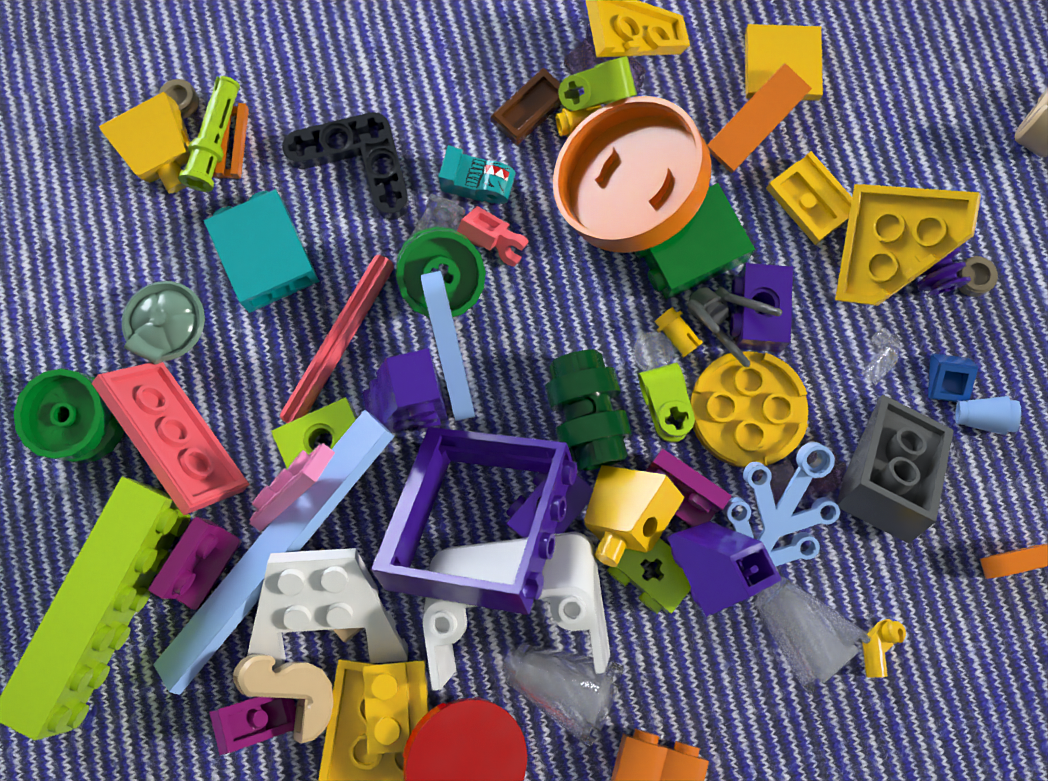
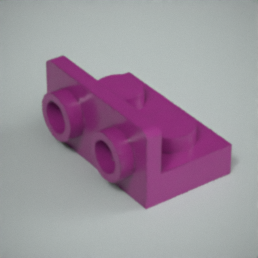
(700, 495)
(196, 563)

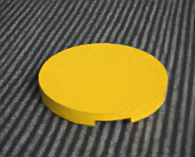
(749, 410)

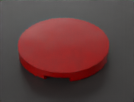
(466, 743)

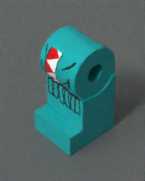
(475, 177)

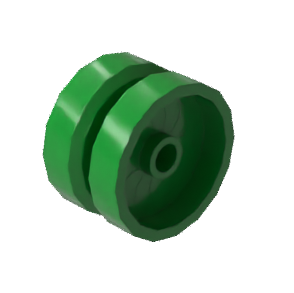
(436, 246)
(65, 418)

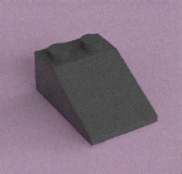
(897, 471)

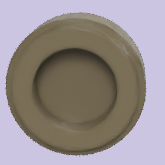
(183, 94)
(982, 275)

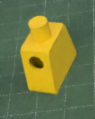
(152, 140)
(629, 511)

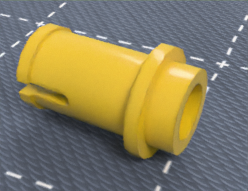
(569, 120)
(678, 331)

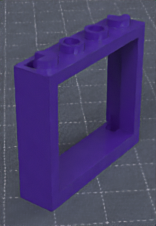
(418, 499)

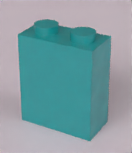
(261, 250)

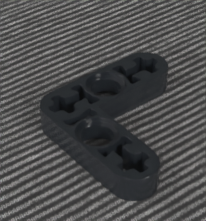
(369, 148)

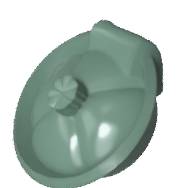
(162, 321)

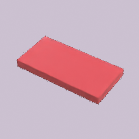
(170, 435)

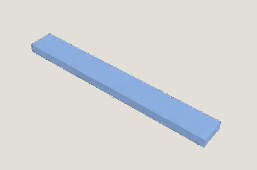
(284, 534)

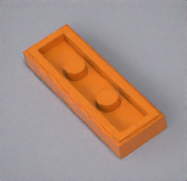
(758, 118)

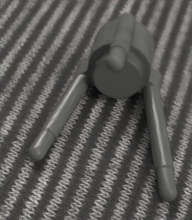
(712, 311)

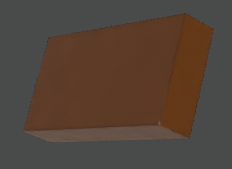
(528, 107)

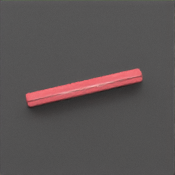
(337, 339)

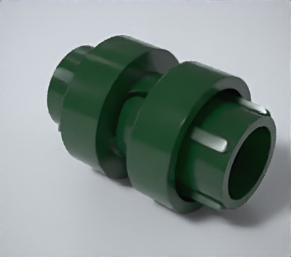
(583, 391)

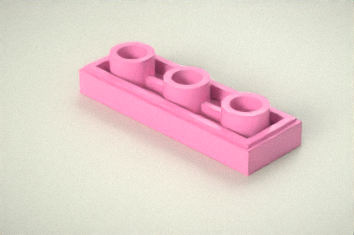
(289, 485)

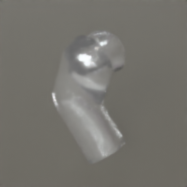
(886, 357)

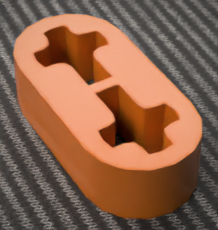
(1015, 561)

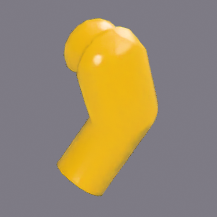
(883, 636)

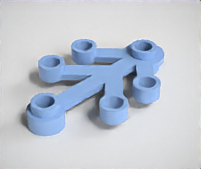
(779, 519)

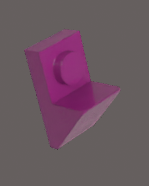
(252, 722)

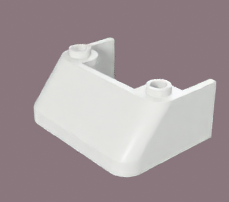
(569, 583)

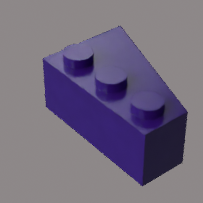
(407, 393)

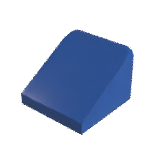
(951, 377)

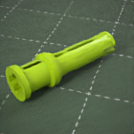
(206, 148)

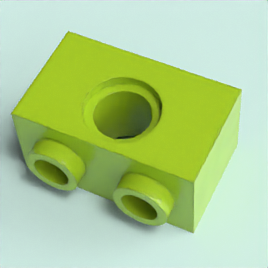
(302, 432)

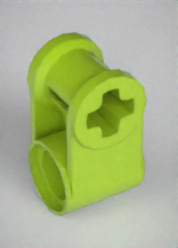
(601, 85)
(666, 394)

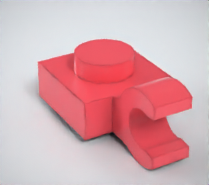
(489, 232)

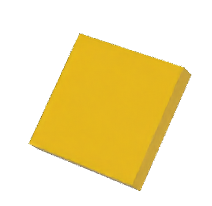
(773, 45)

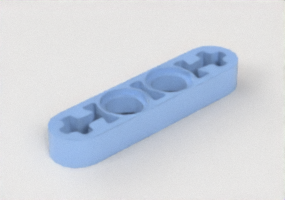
(447, 345)

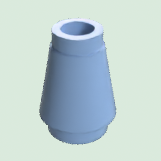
(990, 414)

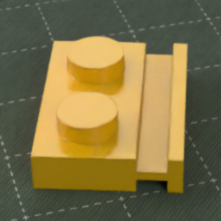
(812, 197)
(393, 703)

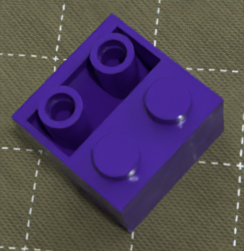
(722, 565)

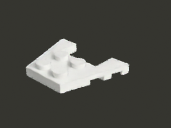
(322, 594)

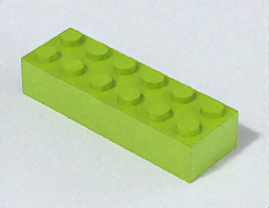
(92, 612)

